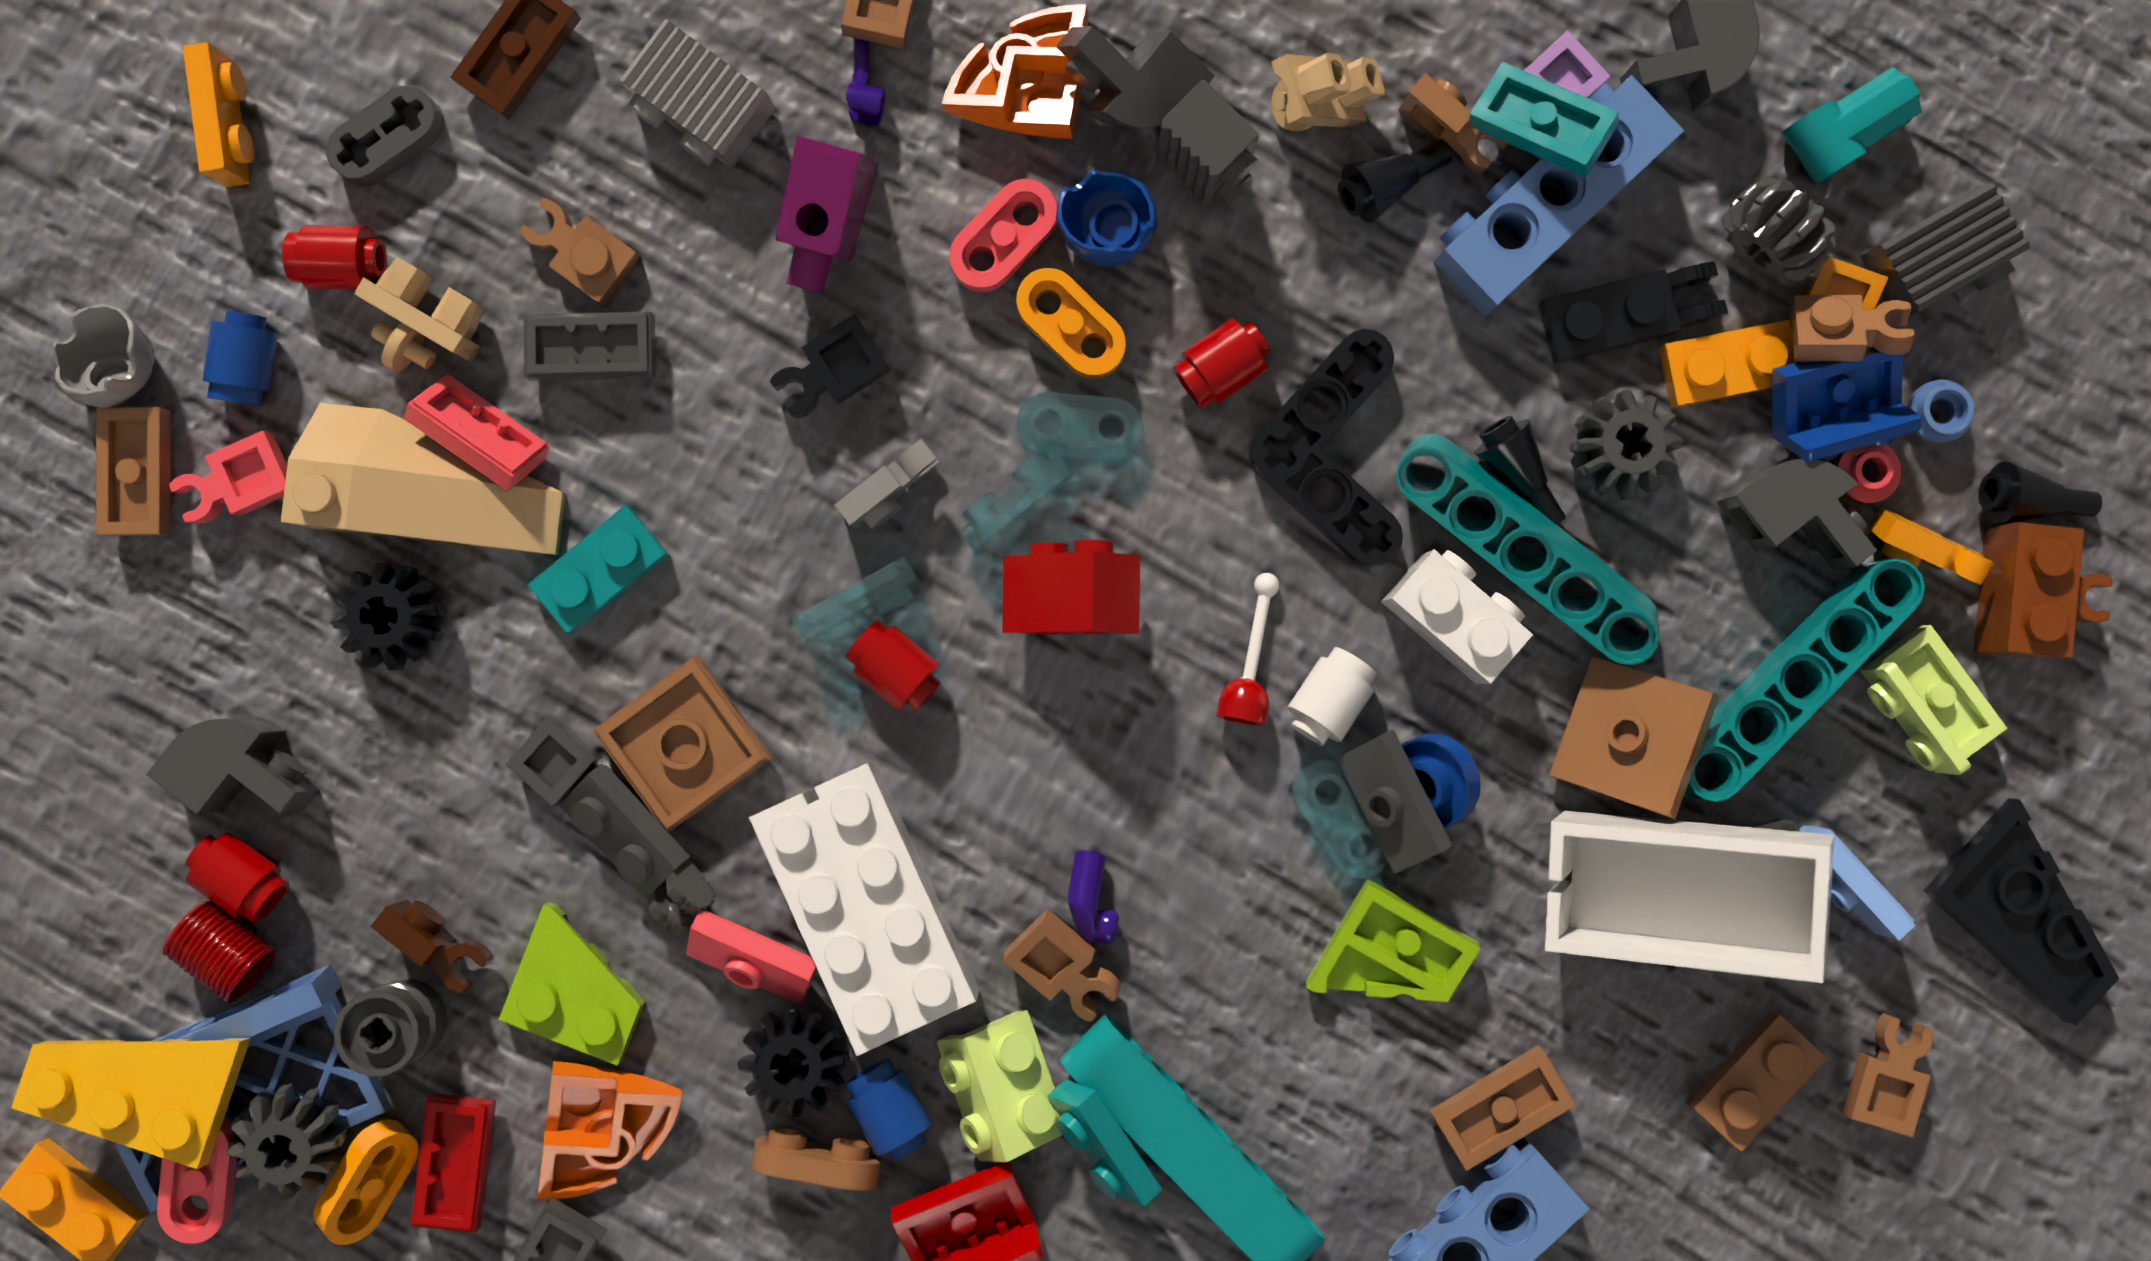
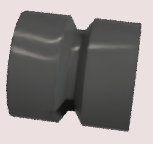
(405, 1019)

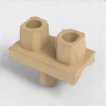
(1323, 90)
(398, 296)

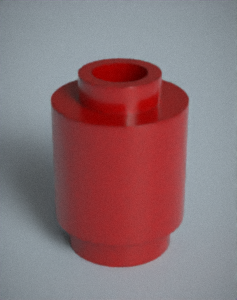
(333, 256)
(1222, 363)
(894, 666)
(235, 877)

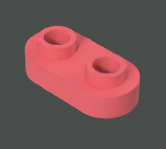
(1001, 236)
(212, 1182)

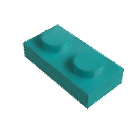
(1544, 119)
(598, 569)
(1092, 1128)

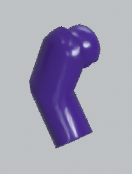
(1085, 896)

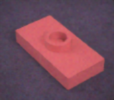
(476, 432)
(750, 958)

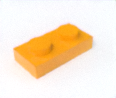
(215, 97)
(1725, 363)
(71, 1203)

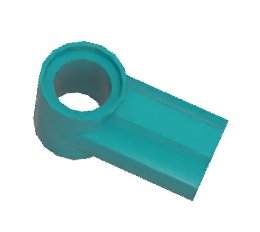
(1843, 129)

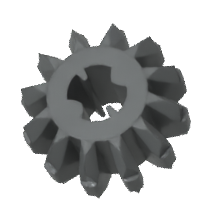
(1779, 231)
(1646, 439)
(271, 1160)

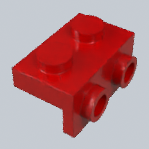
(971, 1220)

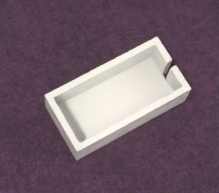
(1690, 894)
(865, 907)

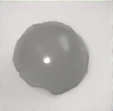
(103, 358)

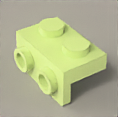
(1932, 701)
(1000, 1088)

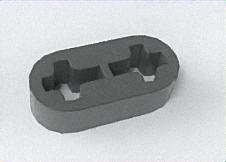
(383, 131)

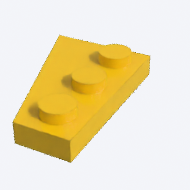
(136, 1093)

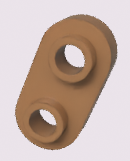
(790, 1156)

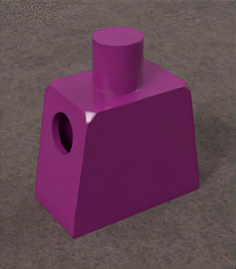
(818, 182)

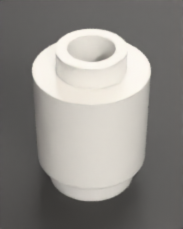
(1332, 697)

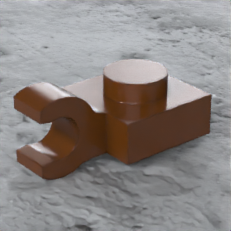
(420, 935)

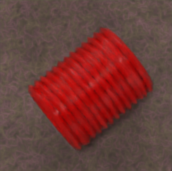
(218, 951)

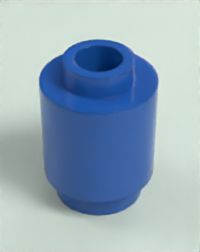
(239, 358)
(888, 1110)

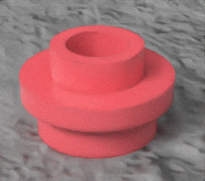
(1888, 477)

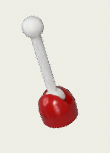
(1243, 698)

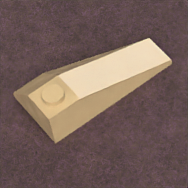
(388, 479)

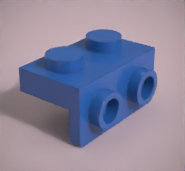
(1840, 405)

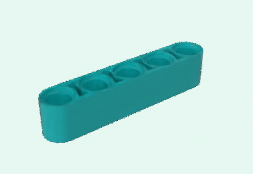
(1538, 577)
(1823, 668)
(1190, 1146)

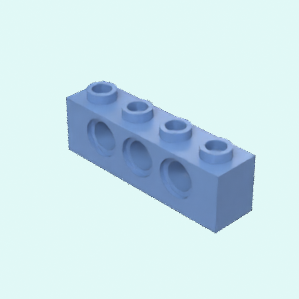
(1491, 272)
(1520, 1172)

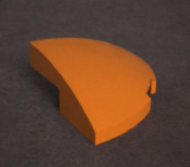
(1022, 79)
(598, 1124)

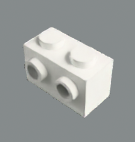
(1457, 616)

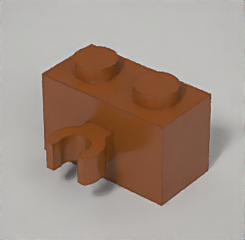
(2034, 592)

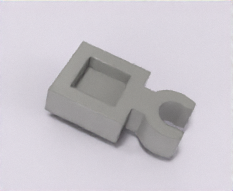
(876, 497)

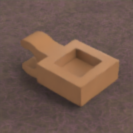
(1443, 115)

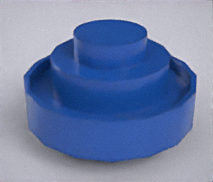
(1446, 775)

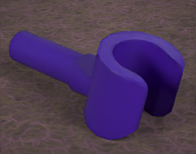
(864, 101)

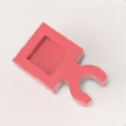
(242, 477)

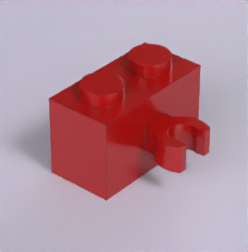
(1071, 591)

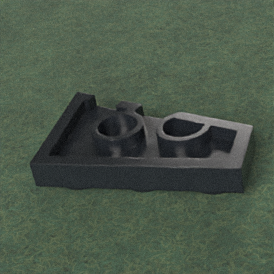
(2018, 910)

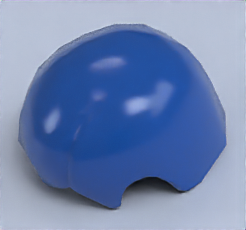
(1107, 218)

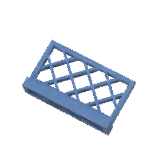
(261, 1020)

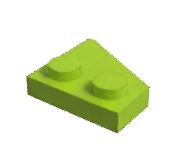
(1393, 950)
(571, 992)

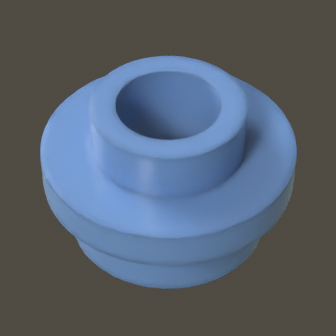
(1957, 405)

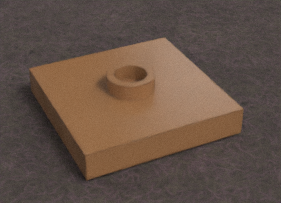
(1634, 736)
(682, 743)

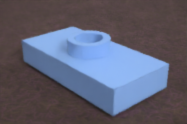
(1859, 890)

